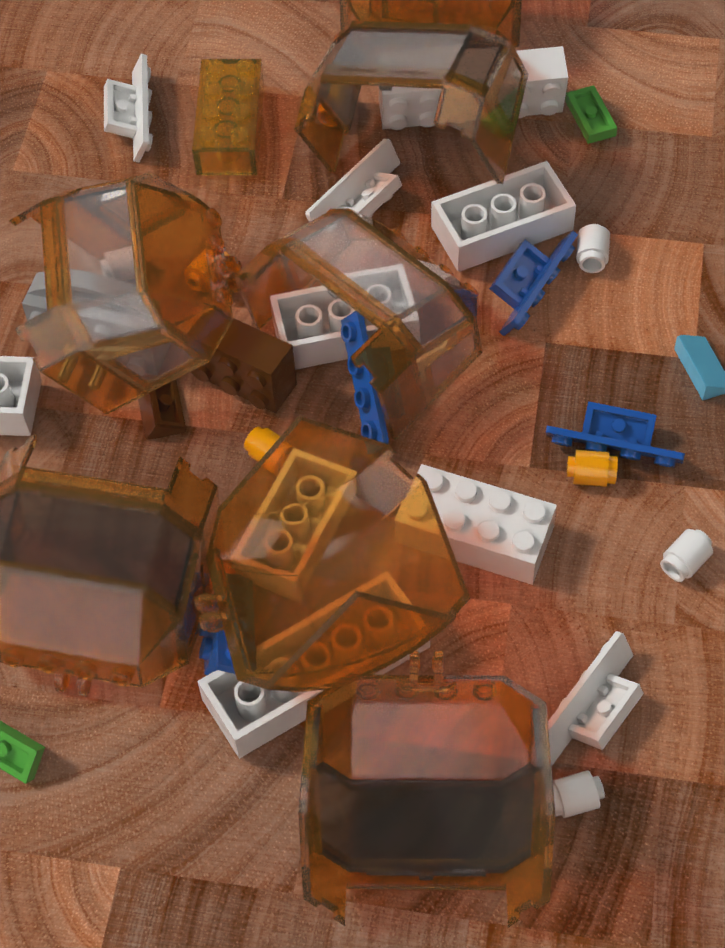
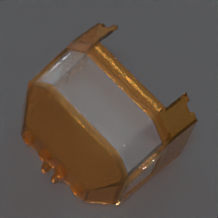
(129, 288)
(421, 311)

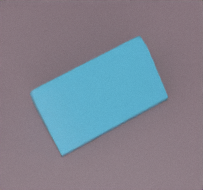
(701, 365)

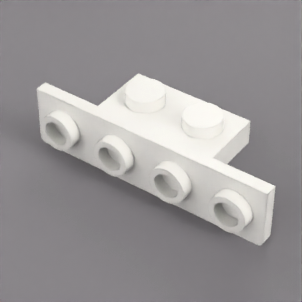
(127, 108)
(364, 186)
(597, 701)

